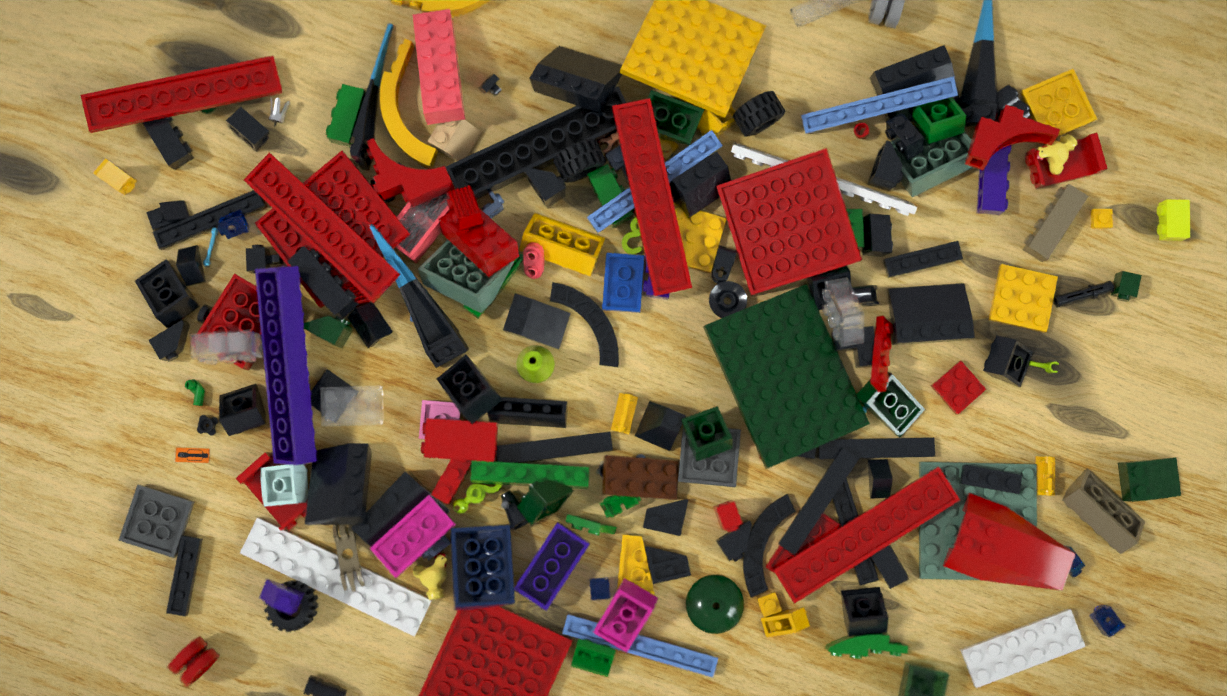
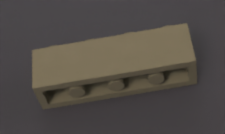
(1055, 222)

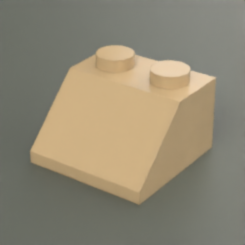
(454, 138)

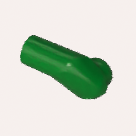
(198, 391)

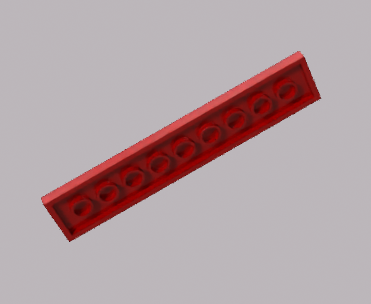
(181, 94)
(652, 197)
(322, 227)
(866, 534)

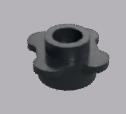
(203, 420)

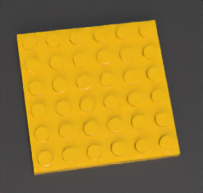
(694, 52)

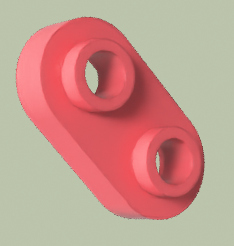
(533, 262)

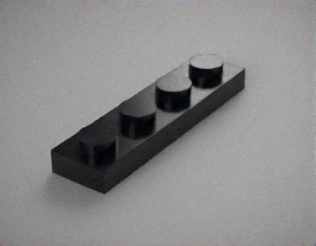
(923, 259)
(184, 575)

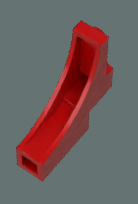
(1010, 129)
(414, 184)

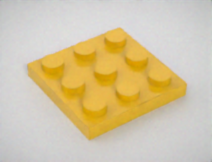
(1059, 103)
(700, 237)
(1023, 298)

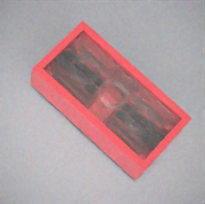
(422, 225)

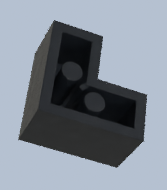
(862, 352)

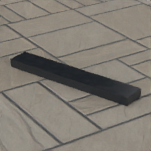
(206, 219)
(555, 448)
(880, 448)
(818, 501)
(845, 512)

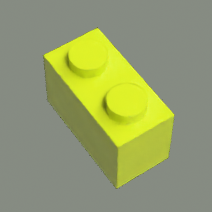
(1174, 220)

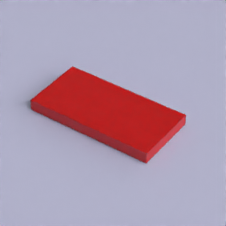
(822, 528)

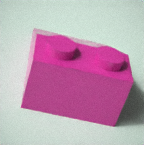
(625, 615)

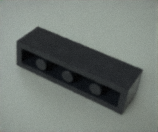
(169, 141)
(323, 282)
(529, 412)

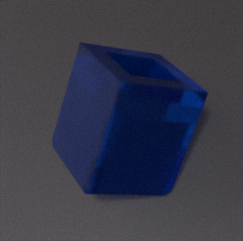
(599, 588)

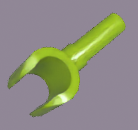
(1047, 366)

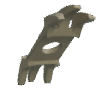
(347, 566)

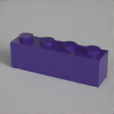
(994, 184)

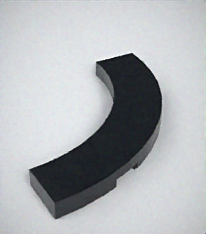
(594, 317)
(757, 542)

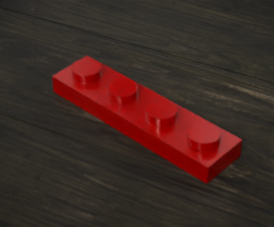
(881, 351)

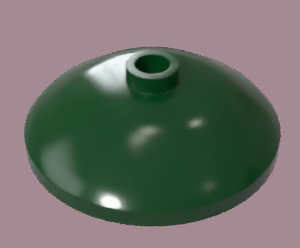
(711, 590)

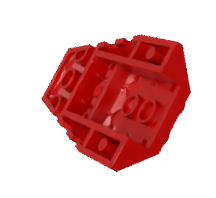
(1006, 548)

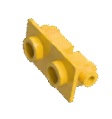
(624, 413)
(1045, 475)

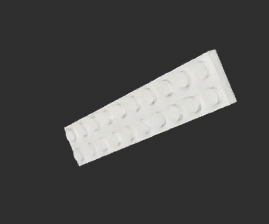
(847, 187)
(321, 571)

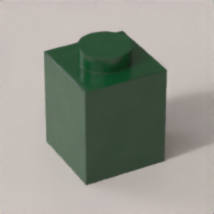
(1126, 286)

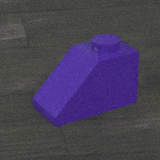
(281, 596)

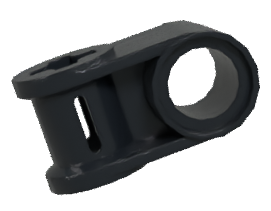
(723, 262)
(866, 295)

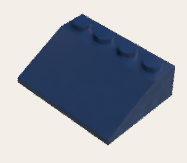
(482, 567)

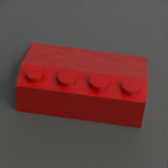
(235, 312)

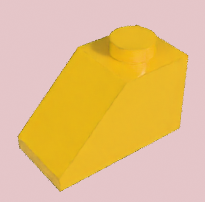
(115, 177)
(785, 622)

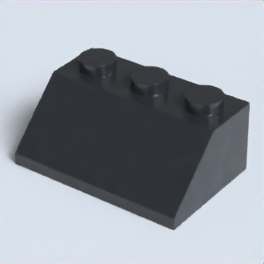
(698, 185)

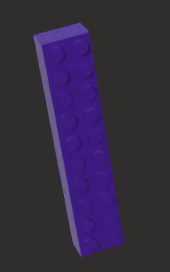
(286, 365)

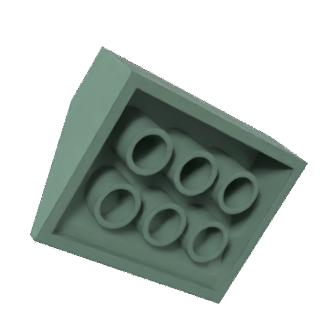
(935, 164)
(460, 279)

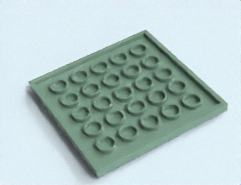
(941, 531)

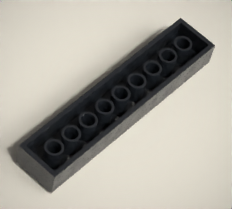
(532, 147)

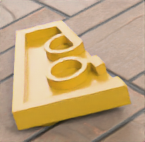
(634, 563)

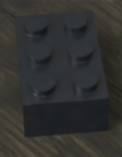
(469, 389)

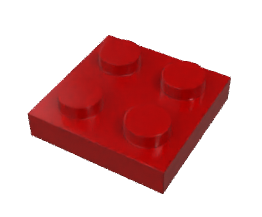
(958, 387)

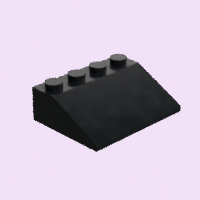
(913, 72)
(576, 78)
(930, 314)
(339, 485)
(393, 507)

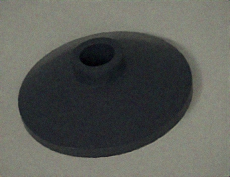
(727, 290)

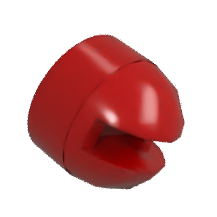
(858, 128)

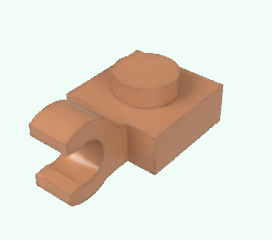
(610, 141)

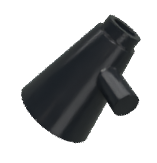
(515, 517)

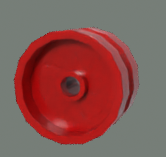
(193, 660)

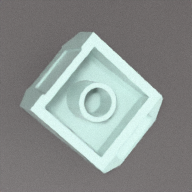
(284, 484)

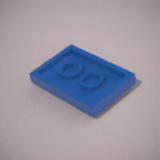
(623, 282)

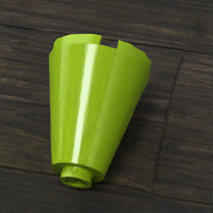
(541, 369)

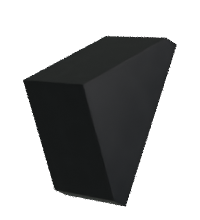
(190, 265)
(879, 478)

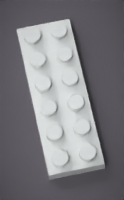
(1022, 648)

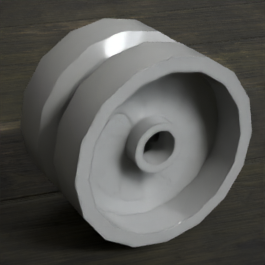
(890, 8)

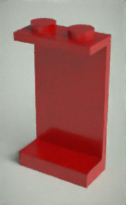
(1082, 162)
(460, 440)
(284, 514)

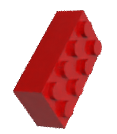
(483, 244)

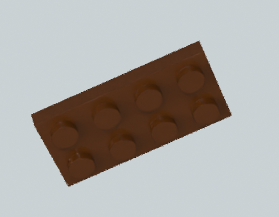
(640, 477)

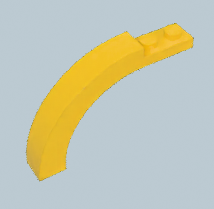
(457, 7)
(389, 93)

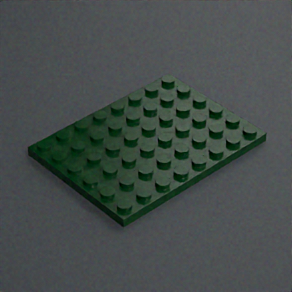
(786, 376)

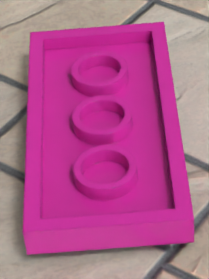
(412, 536)

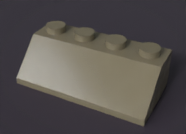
(1104, 511)

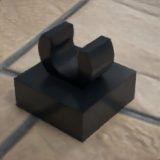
(489, 85)

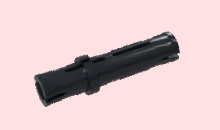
(1091, 291)

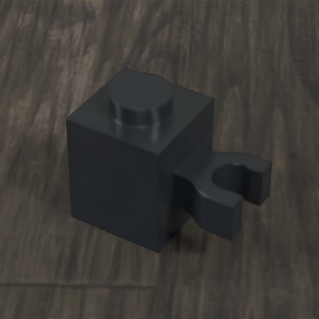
(260, 257)

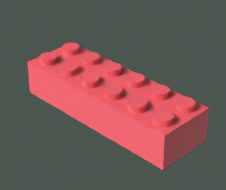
(438, 67)

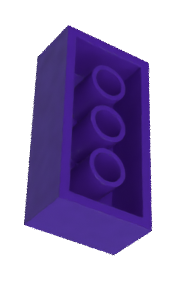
(552, 566)

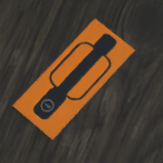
(194, 455)

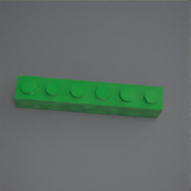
(526, 474)

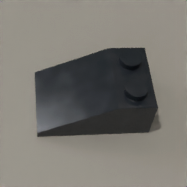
(166, 294)
(536, 321)

